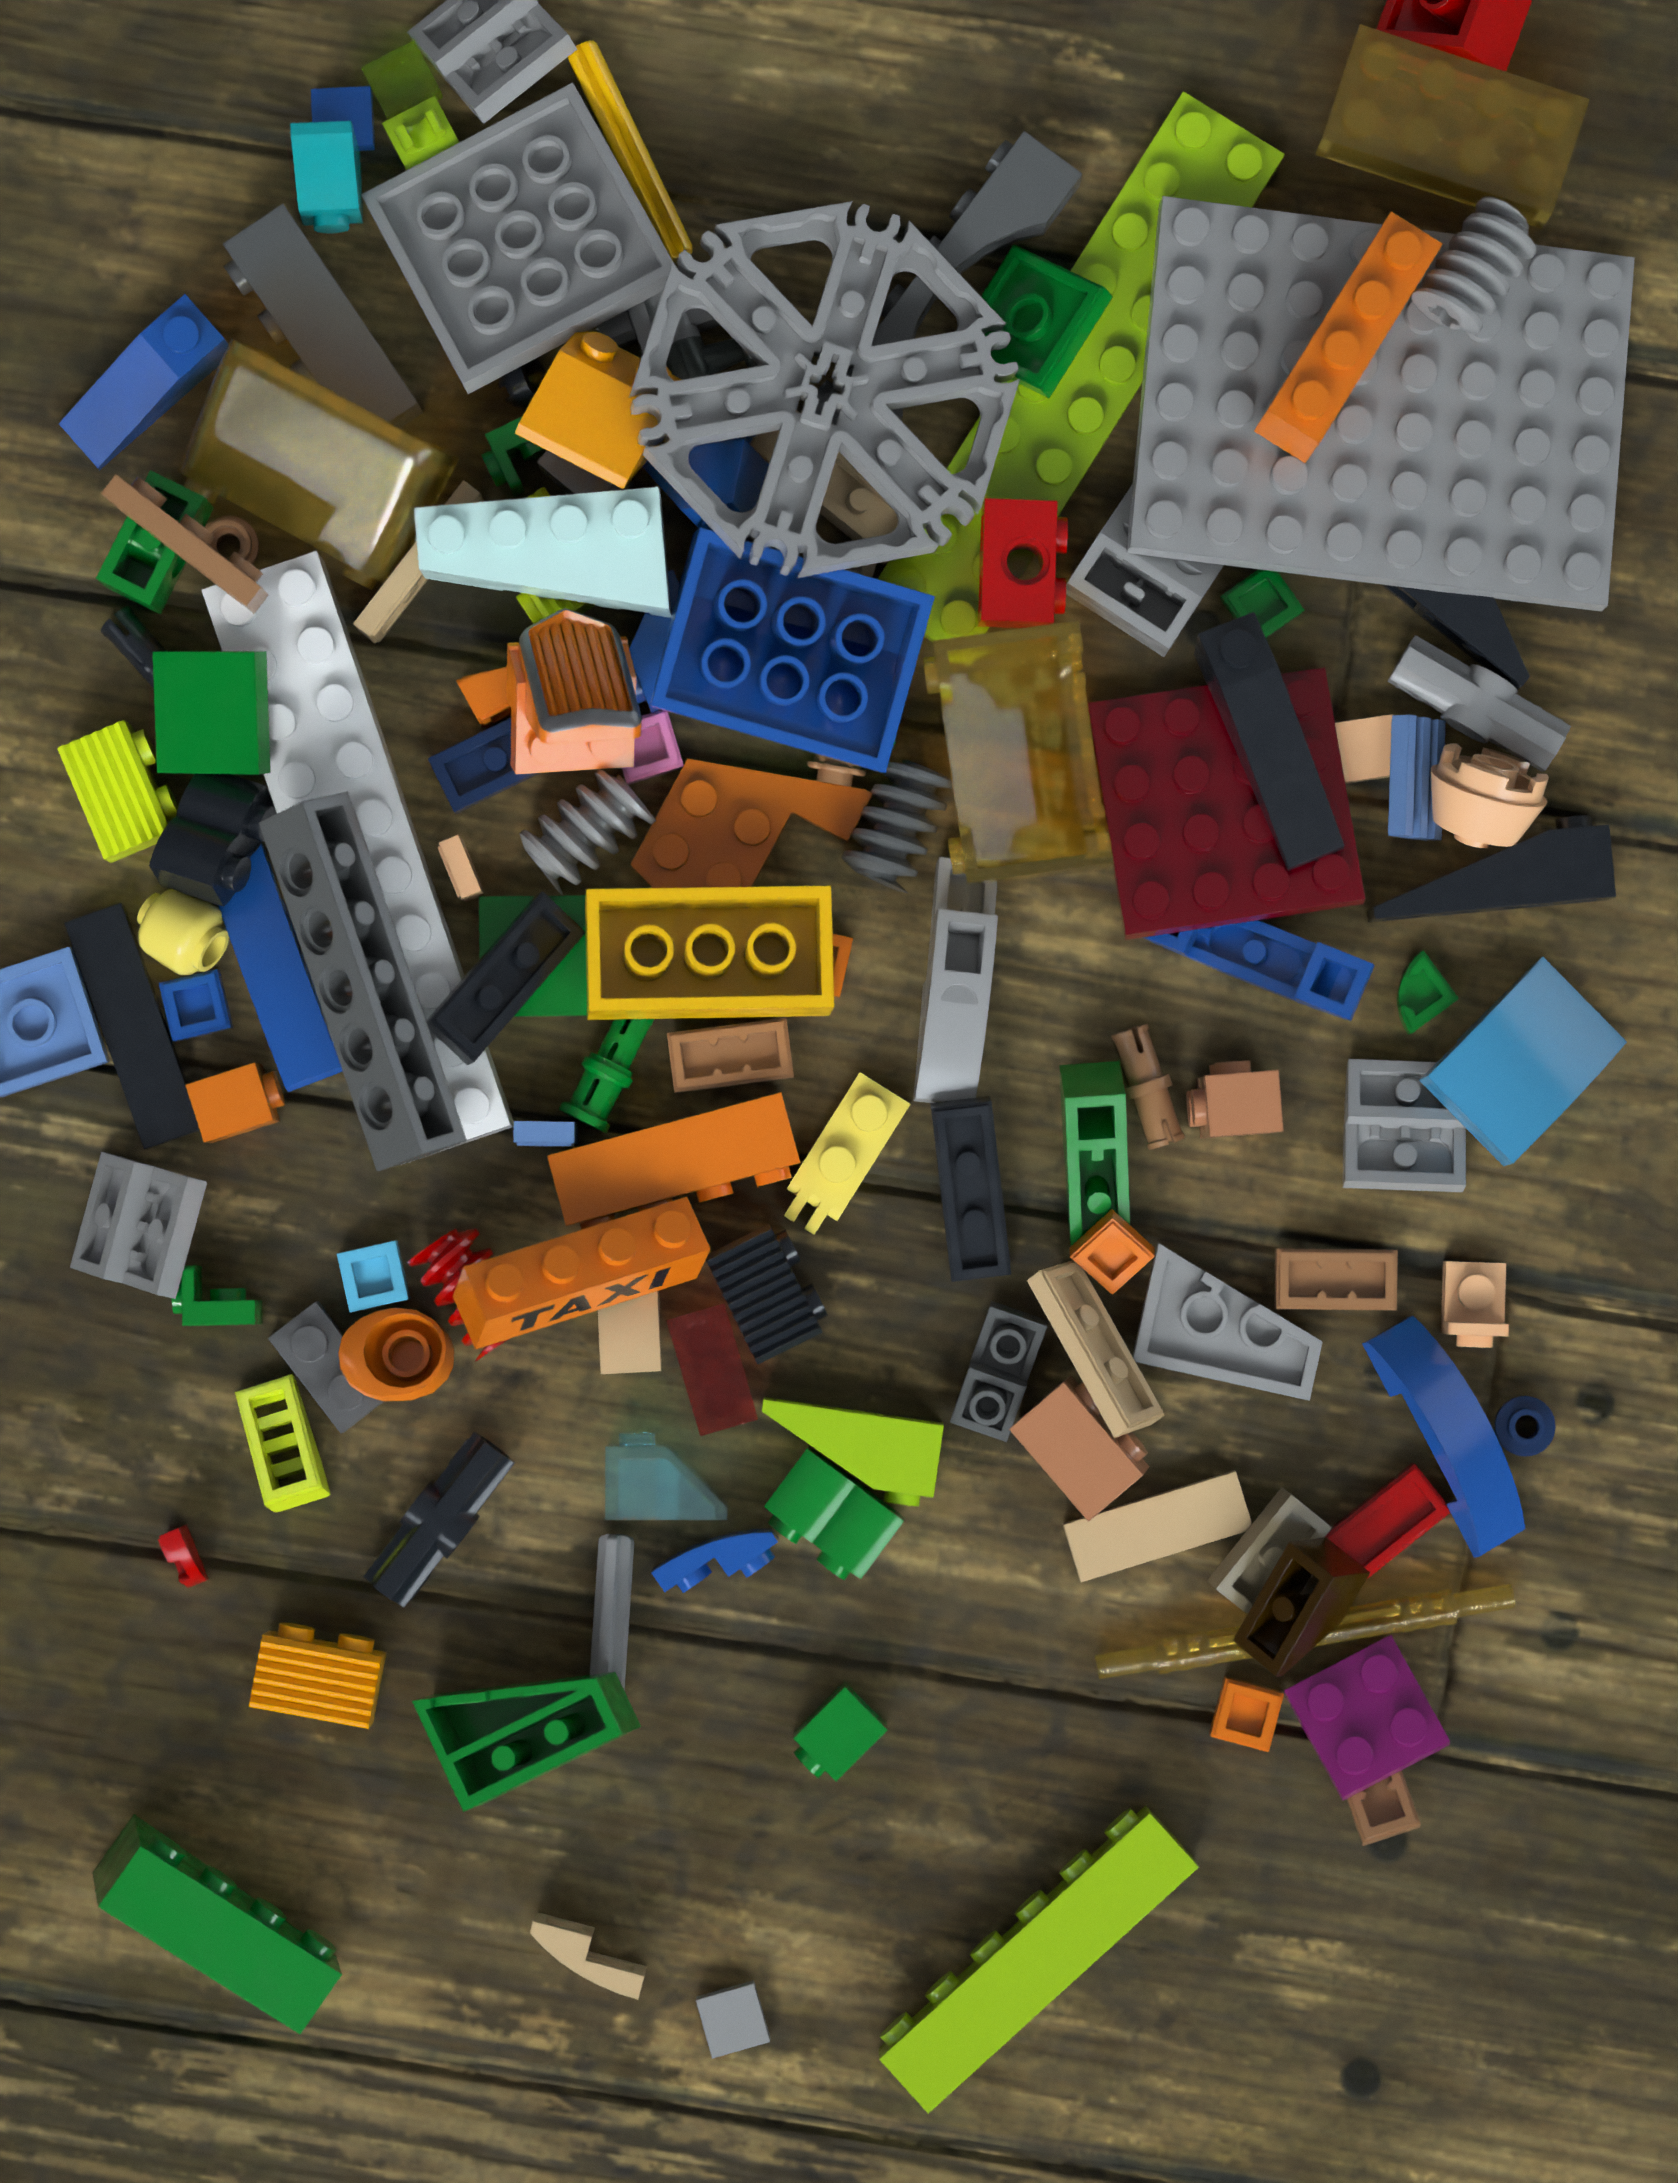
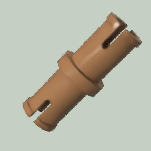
(1148, 1086)

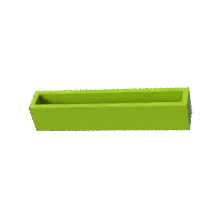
(1036, 1957)

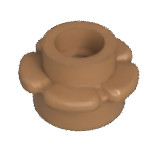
(835, 771)

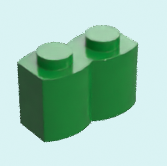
(833, 1514)

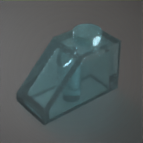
(655, 1483)

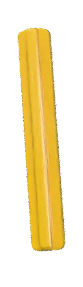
(628, 146)

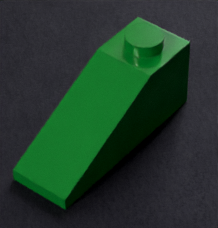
(1094, 1143)

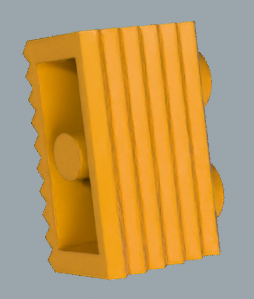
(318, 1676)

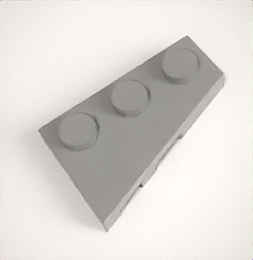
(1220, 1334)

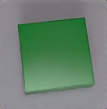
(1267, 597)

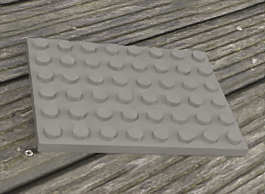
(1450, 460)

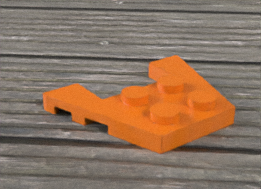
(727, 820)

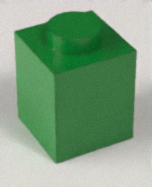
(838, 1733)

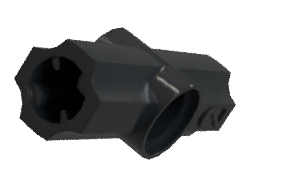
(439, 1519)

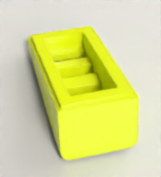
(298, 1493)

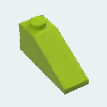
(876, 1448)

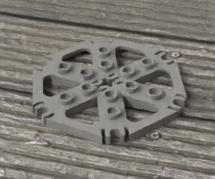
(881, 380)

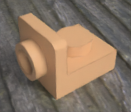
(1474, 1302)

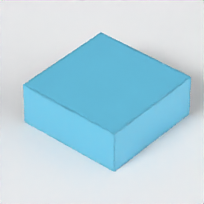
(373, 1276)

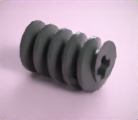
(897, 823)

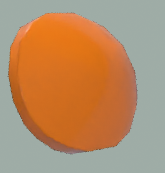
(396, 1355)

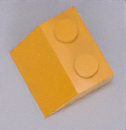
(586, 410)

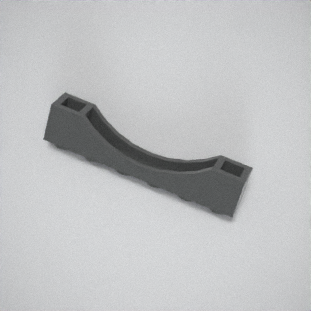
(1014, 204)

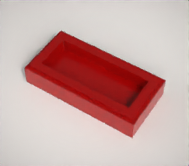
(1389, 1520)

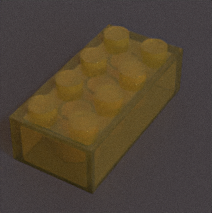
(1451, 125)

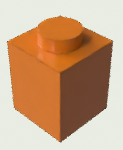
(235, 1102)

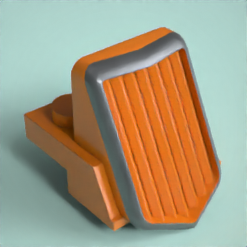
(571, 696)

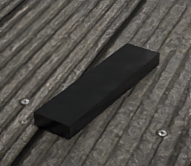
(133, 1025)

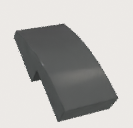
(998, 1371)

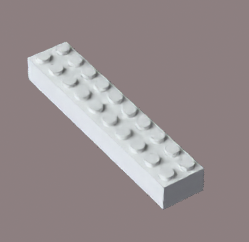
(332, 743)

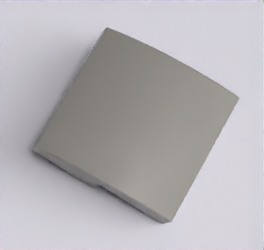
(491, 49)
(1399, 1130)
(138, 1225)

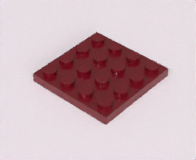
(1188, 823)

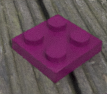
(1366, 1717)

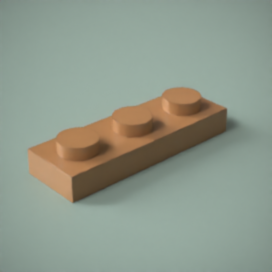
(187, 540)

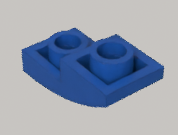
(734, 1551)

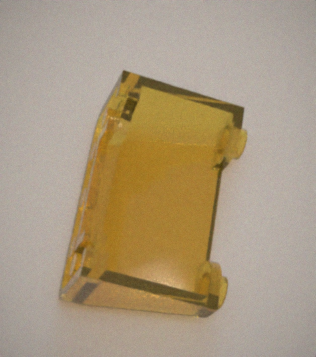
(312, 463)
(1019, 754)

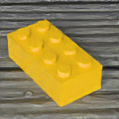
(709, 952)

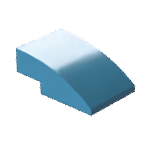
(1523, 1062)

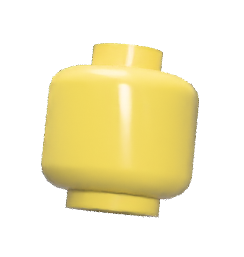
(182, 932)

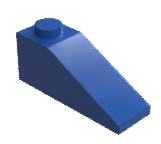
(145, 381)

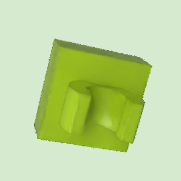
(420, 132)

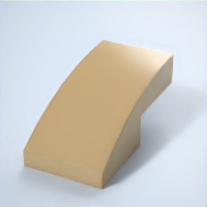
(630, 1336)
(570, 1945)

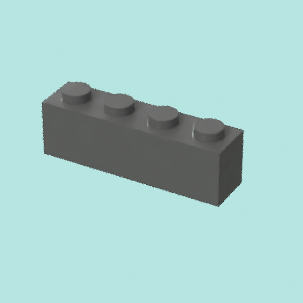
(315, 317)

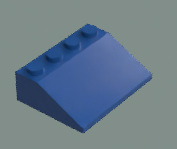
(788, 656)

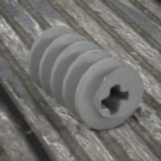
(1475, 267)
(585, 828)

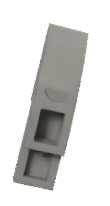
(956, 987)

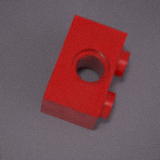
(1014, 526)

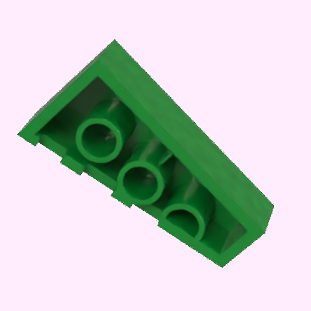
(215, 1925)

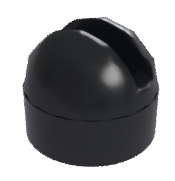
(523, 383)

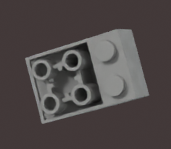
(1138, 592)

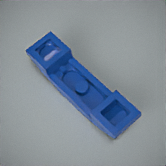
(1277, 963)
(1455, 1430)

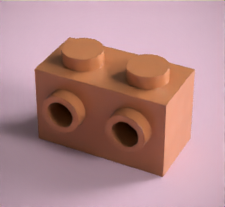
(1235, 1101)
(1078, 1448)

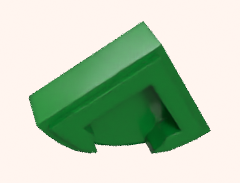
(1422, 993)

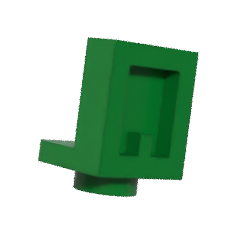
(504, 447)
(224, 1307)

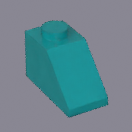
(327, 175)

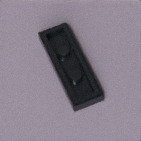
(504, 978)
(970, 1188)

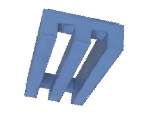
(1414, 750)

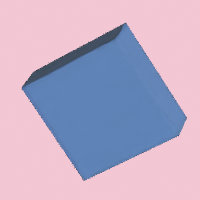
(545, 1133)

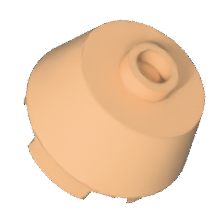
(1485, 796)

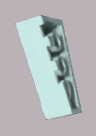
(557, 547)

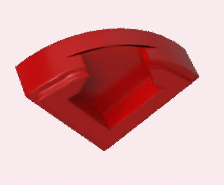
(181, 1549)

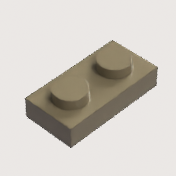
(1259, 1549)

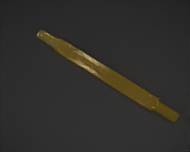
(1361, 1621)

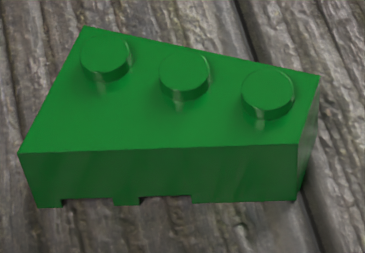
(518, 1732)

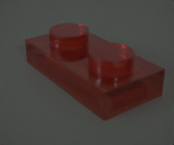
(712, 1369)

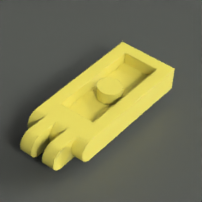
(845, 1151)

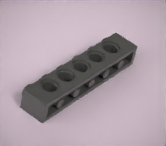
(362, 980)

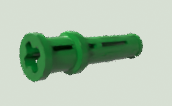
(606, 1073)

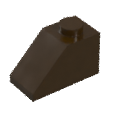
(1300, 1603)

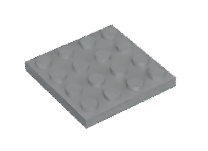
(520, 237)

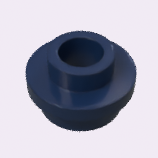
(1505, 1426)

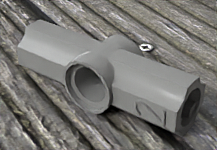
(1479, 703)

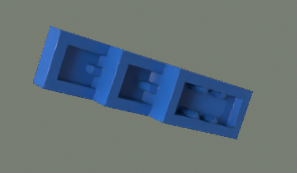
(279, 979)

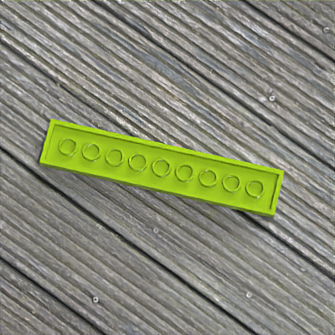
(1057, 438)

